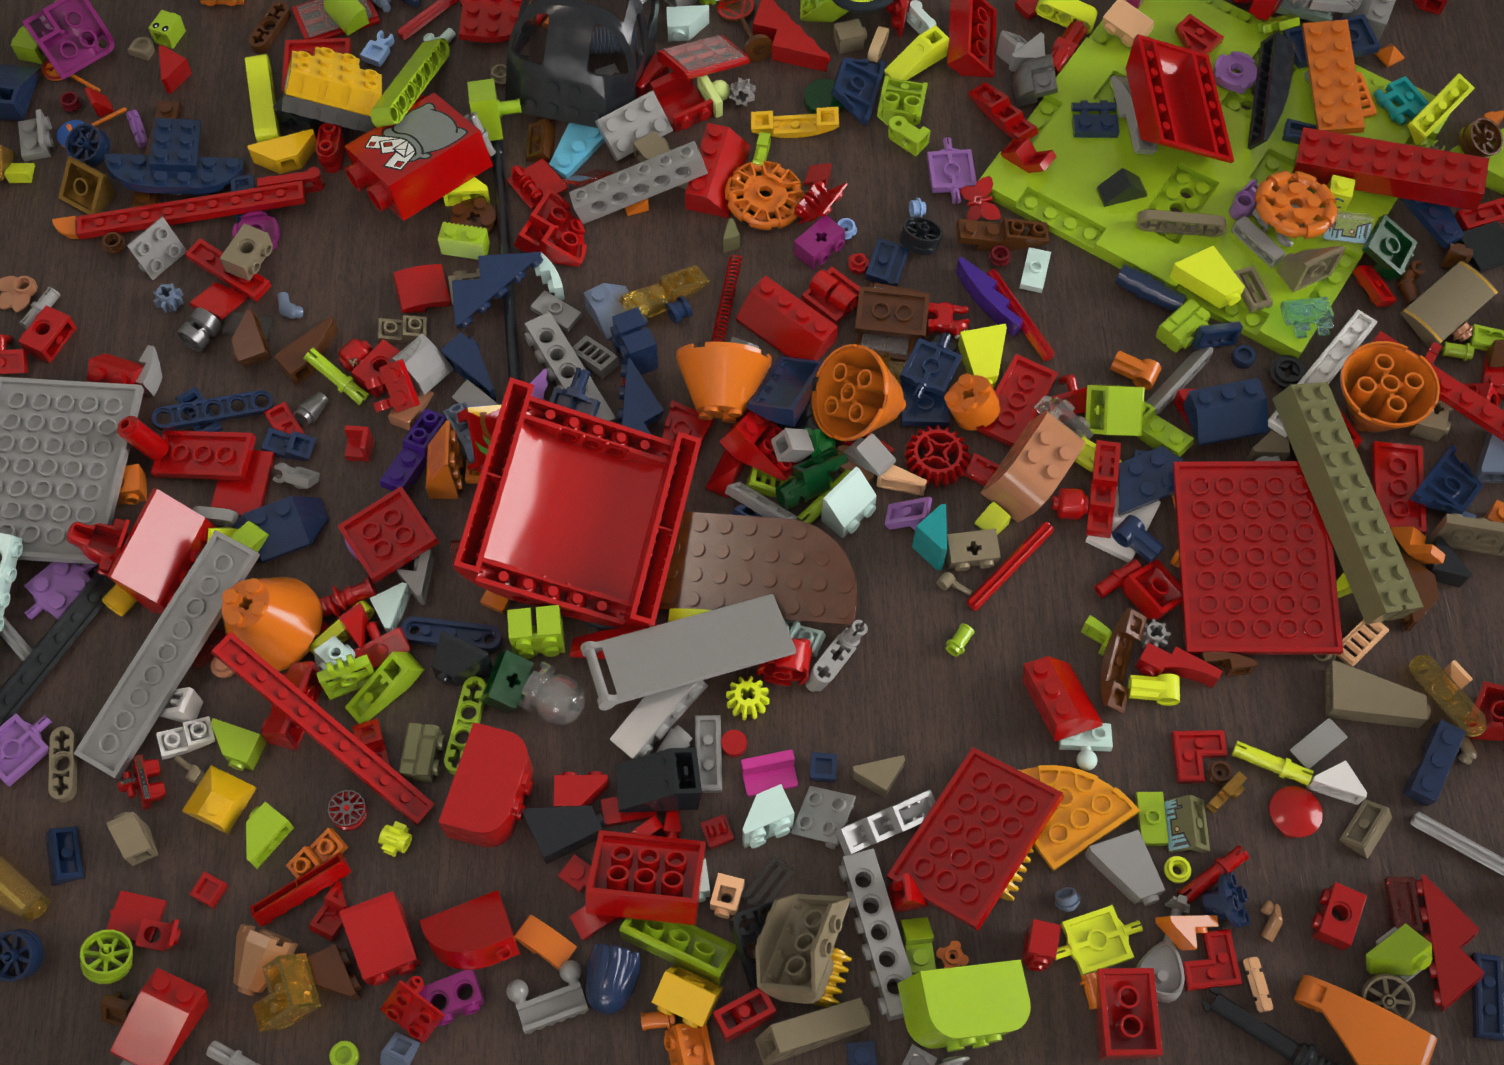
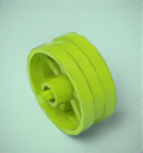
(106, 956)

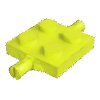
(1097, 940)

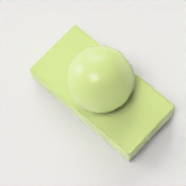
(716, 90)

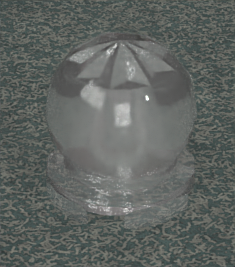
(556, 697)

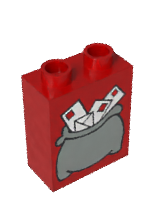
(418, 158)

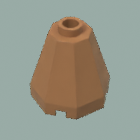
(254, 952)

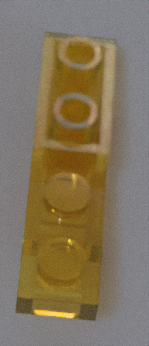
(653, 298)

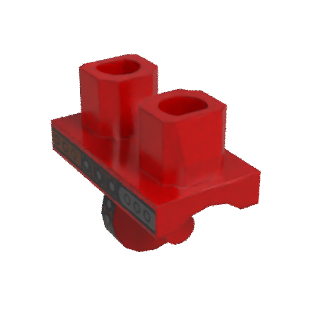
(147, 792)

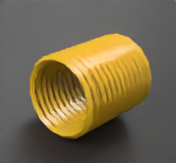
(119, 600)

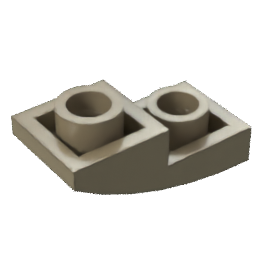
(401, 330)

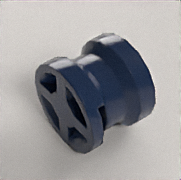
(678, 309)

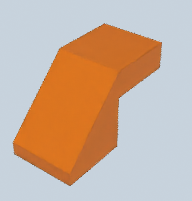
(1414, 544)

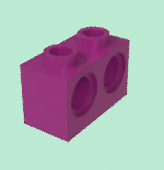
(450, 990)

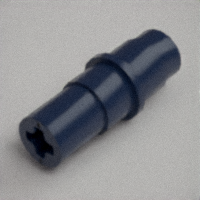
(1149, 288)

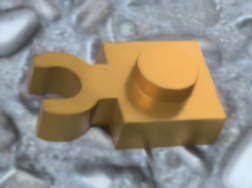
(1231, 789)

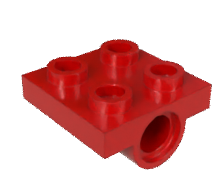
(832, 295)

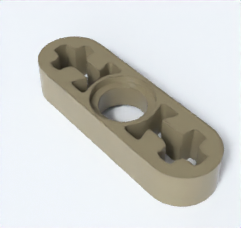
(55, 755)

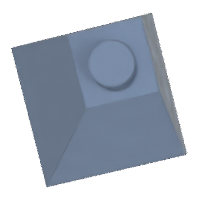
(603, 303)

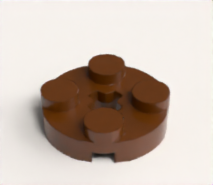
(475, 208)

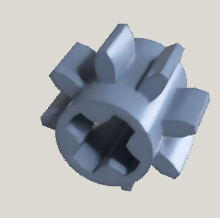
(168, 297)

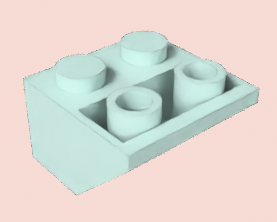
(768, 817)

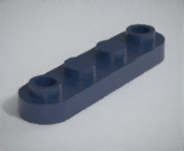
(431, 629)

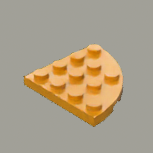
(1084, 815)

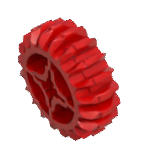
(936, 444)

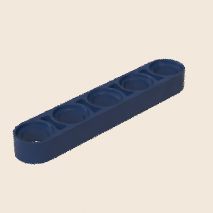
(202, 417)

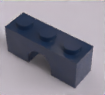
(1430, 775)

